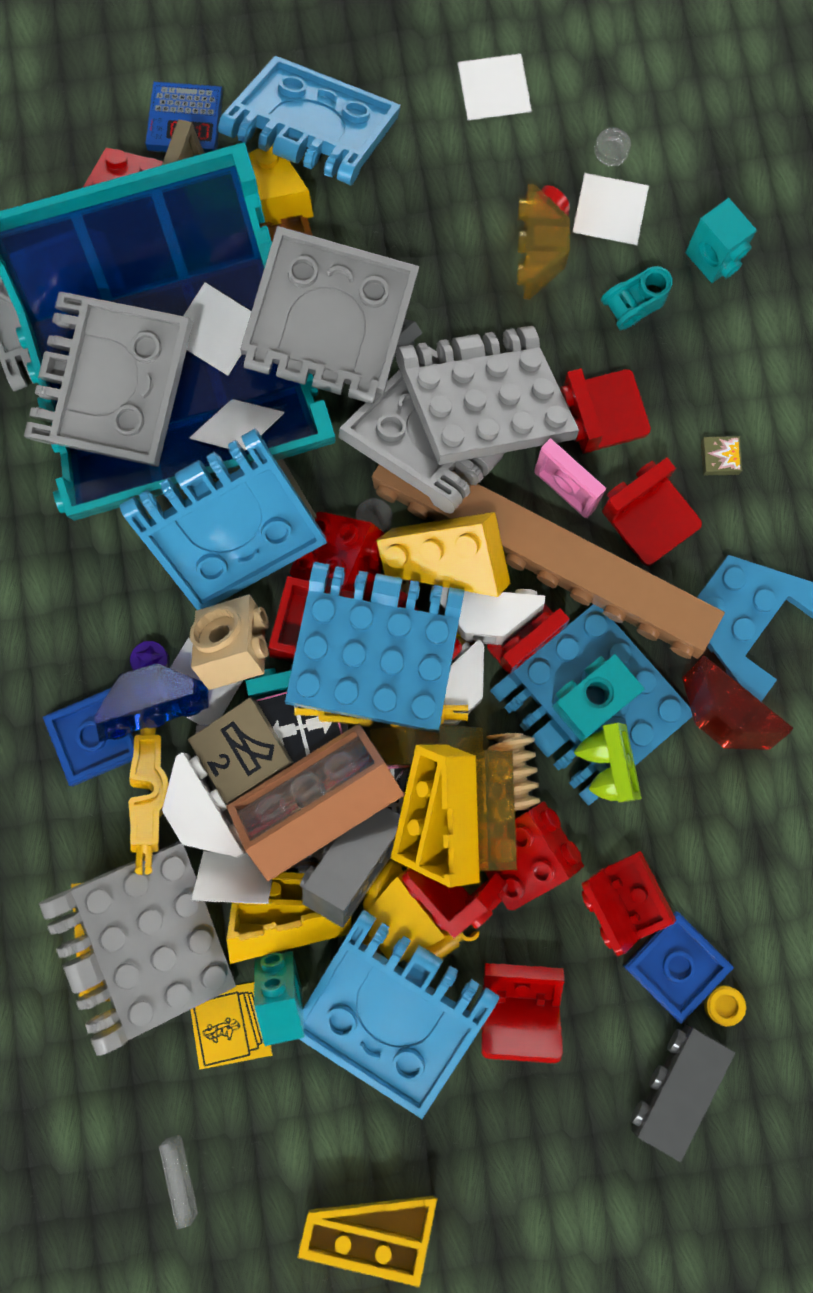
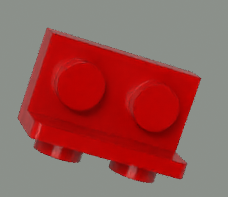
(529, 639)

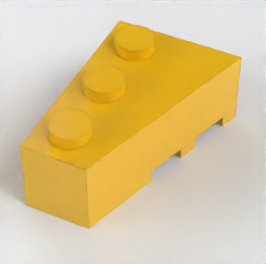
(279, 187)
(448, 553)
(440, 816)
(280, 924)
(372, 1238)

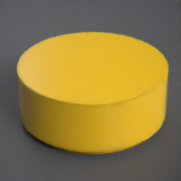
(725, 1006)

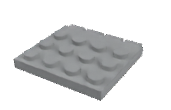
(328, 314)

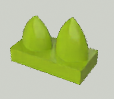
(612, 747)

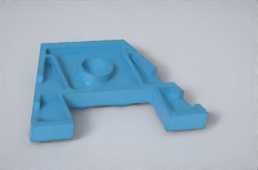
(750, 599)

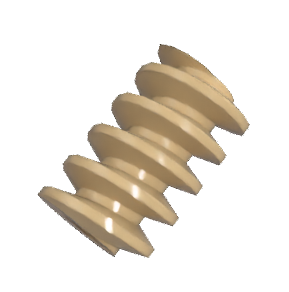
(516, 742)

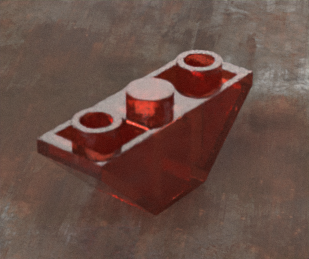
(730, 711)

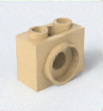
(229, 642)

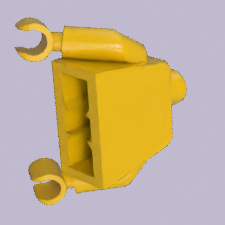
(406, 917)

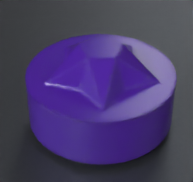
(147, 654)

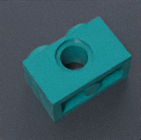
(721, 241)
(617, 685)
(278, 998)

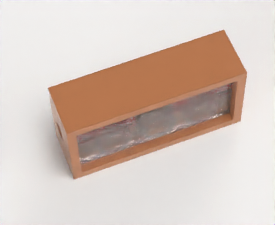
(313, 802)

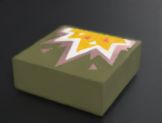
(721, 455)

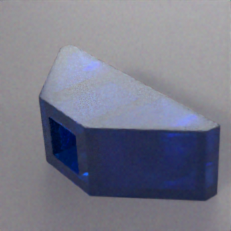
(148, 700)

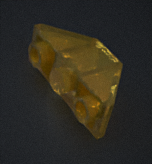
(542, 241)
(398, 744)

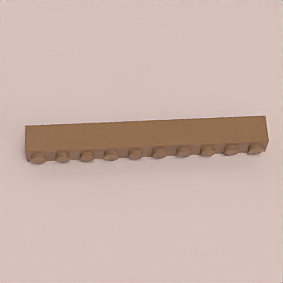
(577, 566)

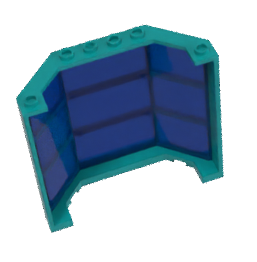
(153, 247)

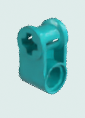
(632, 299)

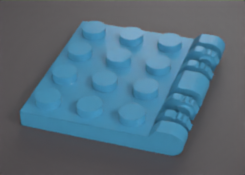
(312, 114)
(227, 528)
(373, 655)
(648, 717)
(388, 1019)

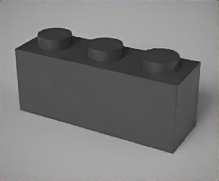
(350, 867)
(681, 1092)

